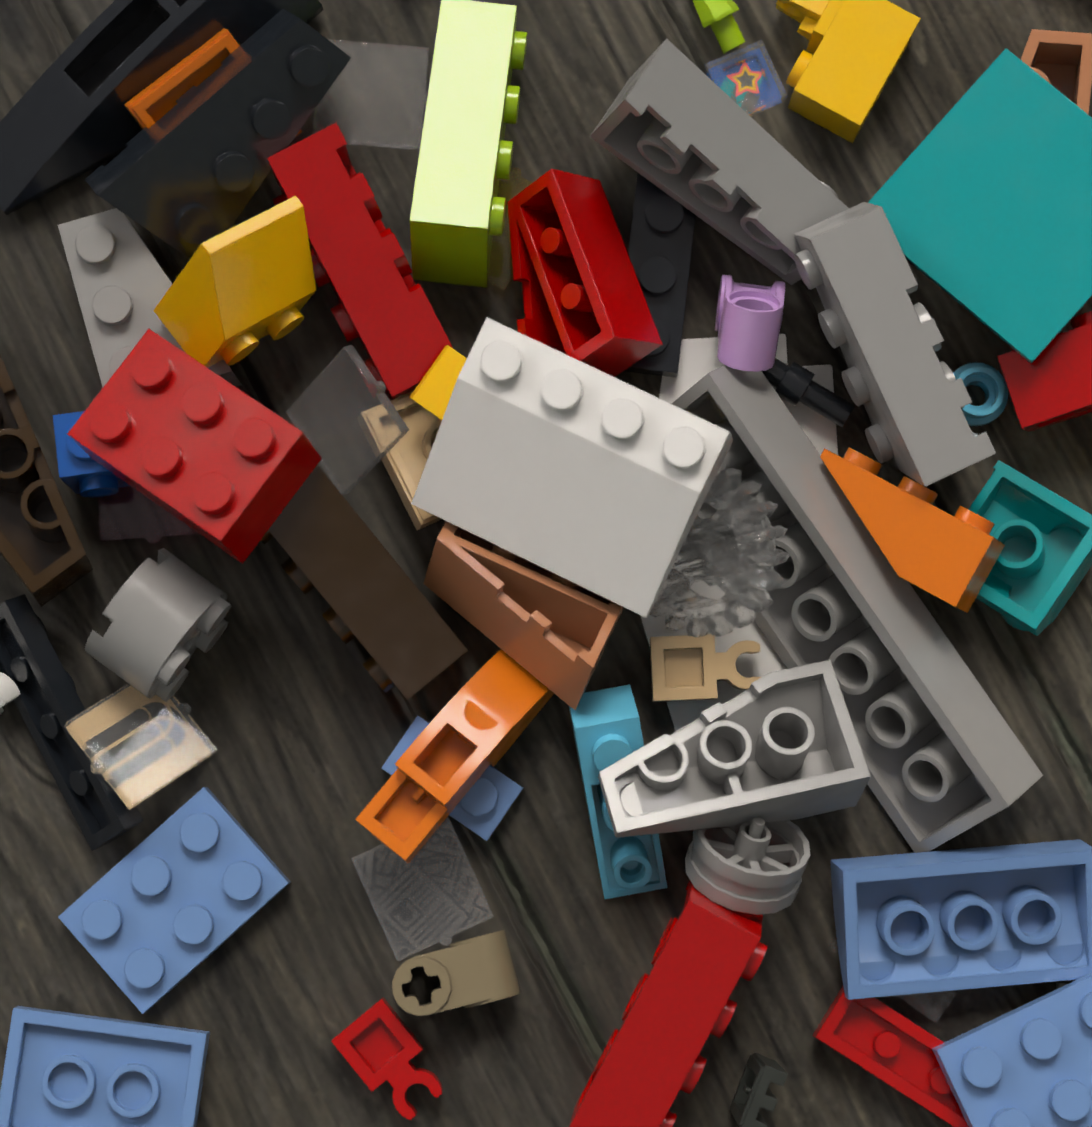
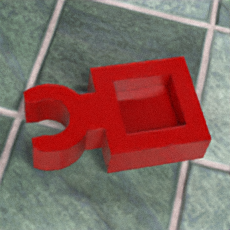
(381, 1050)

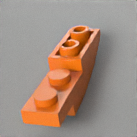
(453, 754)

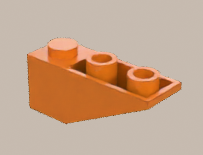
(921, 542)

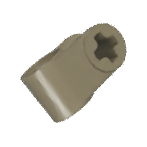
(469, 973)

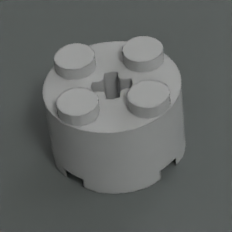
(159, 624)

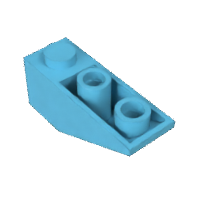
(604, 732)

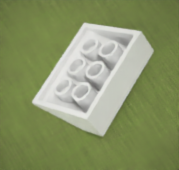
(569, 467)

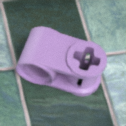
(748, 324)

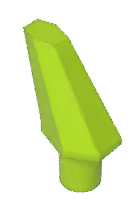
(720, 17)

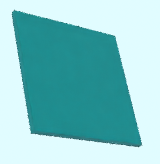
(1002, 205)

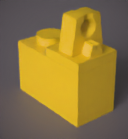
(852, 60)

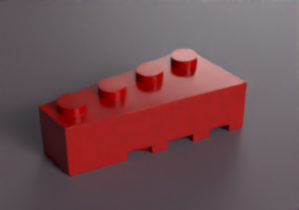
(360, 261)
(672, 1016)

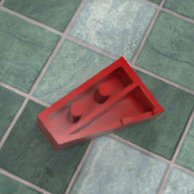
(578, 274)
(1058, 380)

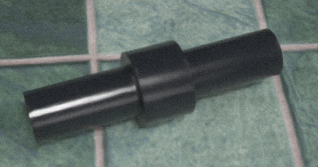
(796, 385)

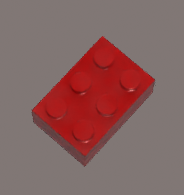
(196, 445)

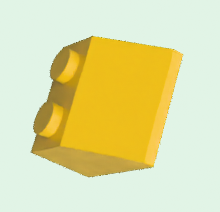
(242, 287)

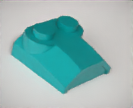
(1043, 549)

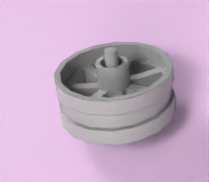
(749, 865)

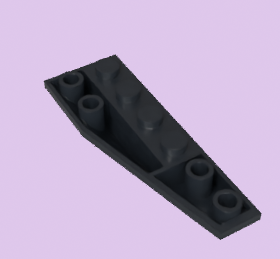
(77, 107)

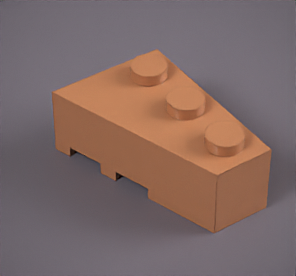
(524, 609)

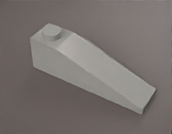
(765, 754)

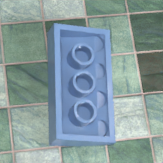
(963, 918)

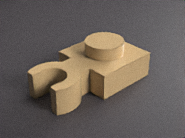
(689, 667)

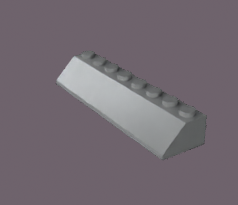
(920, 715)

